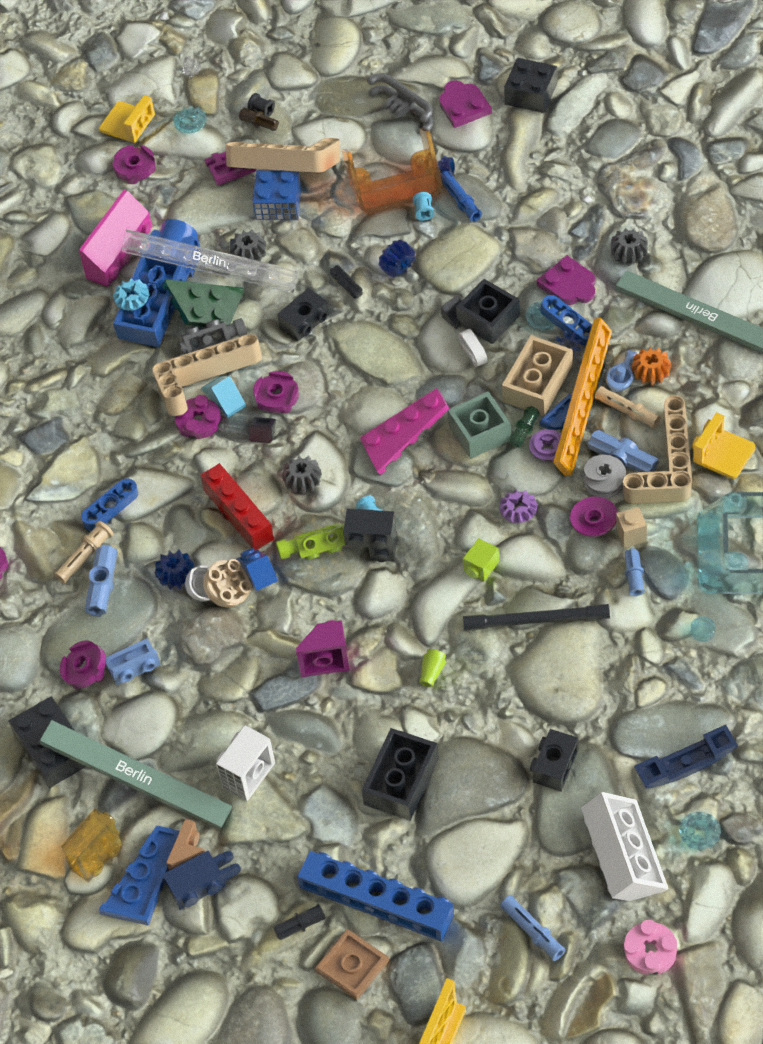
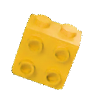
(721, 449)

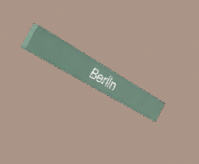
(691, 310)
(135, 775)

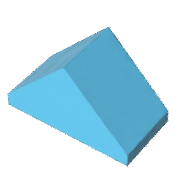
(225, 395)

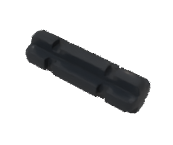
(346, 281)

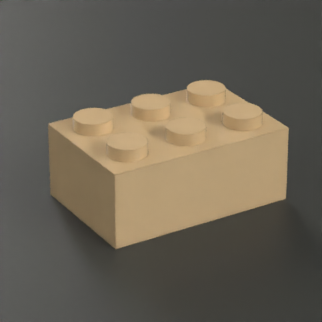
(537, 375)

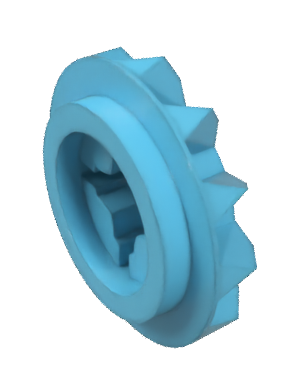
(133, 301)

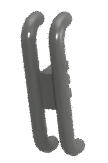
(402, 99)

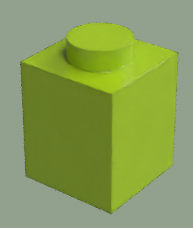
(481, 560)

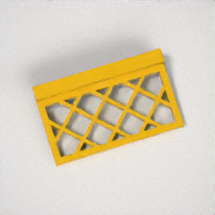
(444, 1018)

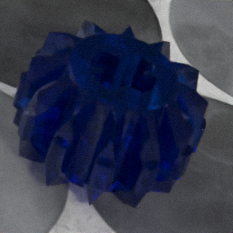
(396, 258)
(173, 569)

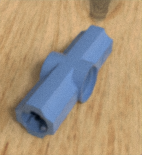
(624, 450)
(103, 570)

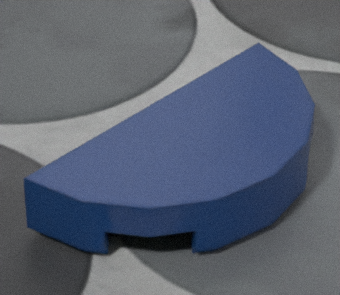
(556, 417)

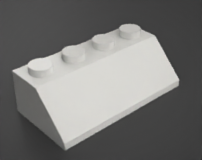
(623, 847)

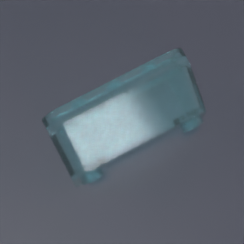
(716, 567)

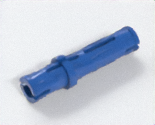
(464, 201)

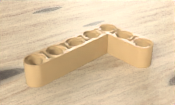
(284, 157)
(201, 365)
(678, 463)

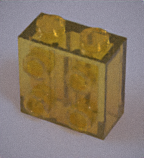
(92, 845)

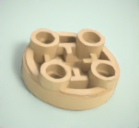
(227, 583)

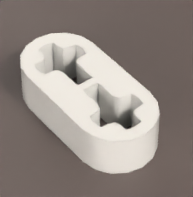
(472, 347)

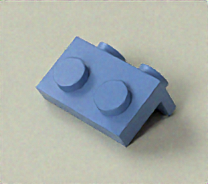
(132, 661)

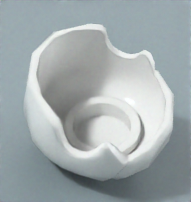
(194, 583)

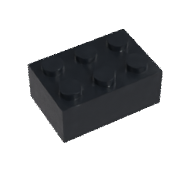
(28, 730)
(400, 774)

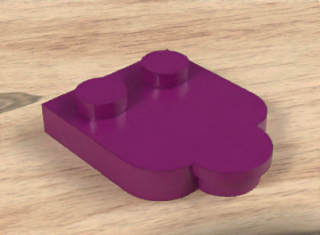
(463, 103)
(568, 282)

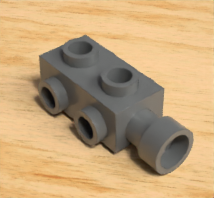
(204, 334)

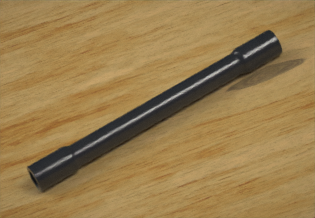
(589, 612)

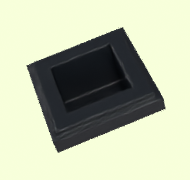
(449, 313)
(262, 430)

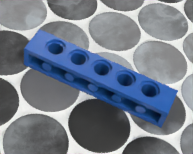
(383, 906)

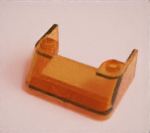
(396, 189)

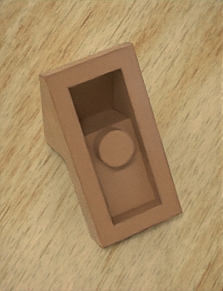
(185, 845)

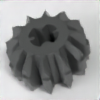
(248, 245)
(629, 245)
(301, 474)

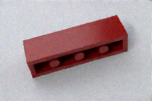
(237, 507)

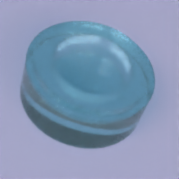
(703, 628)

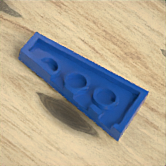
(142, 884)

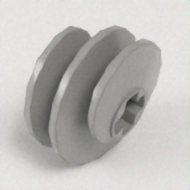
(604, 476)

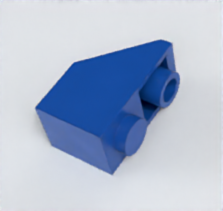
(257, 568)

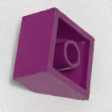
(323, 650)

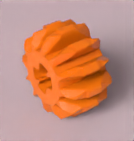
(651, 366)

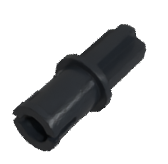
(299, 922)

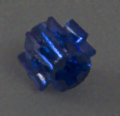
(571, 337)

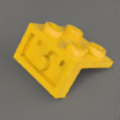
(127, 120)

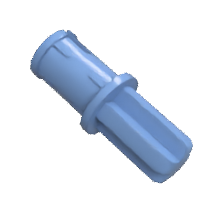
(634, 572)

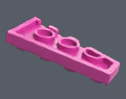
(395, 434)

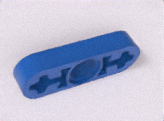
(566, 311)
(113, 494)

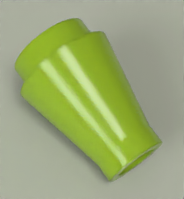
(432, 665)

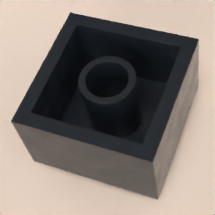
(530, 85)
(488, 311)

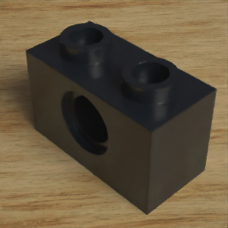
(303, 314)
(554, 773)

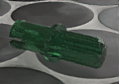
(524, 426)

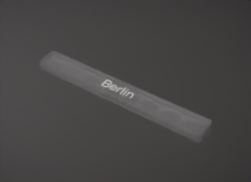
(209, 260)

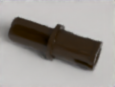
(258, 119)

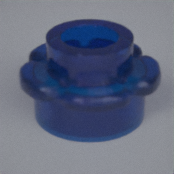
(446, 164)

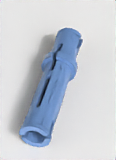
(539, 935)

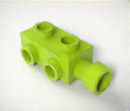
(318, 542)

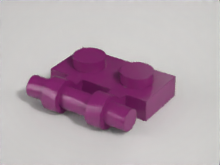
(221, 172)

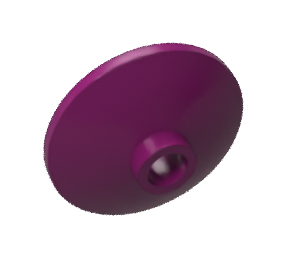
(591, 509)

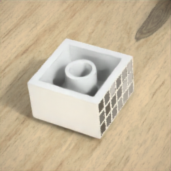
(245, 762)

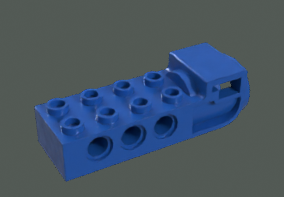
(150, 322)

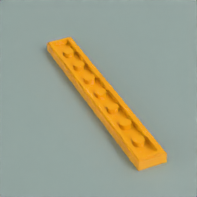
(582, 397)

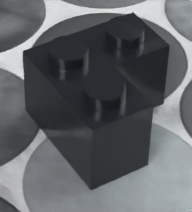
(372, 530)

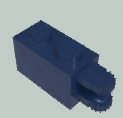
(199, 877)

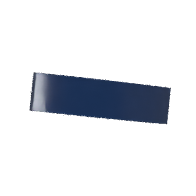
(688, 760)

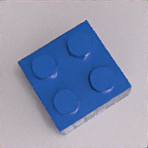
(277, 195)

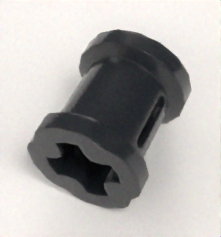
(257, 103)

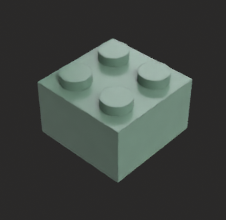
(479, 425)

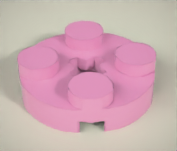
(650, 933)

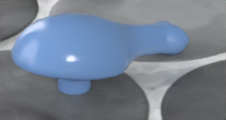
(621, 375)

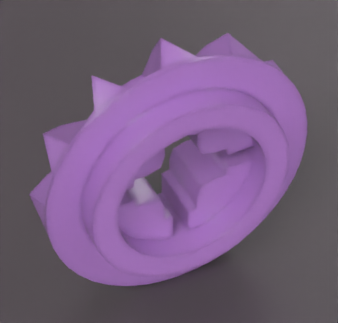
(544, 437)
(524, 512)

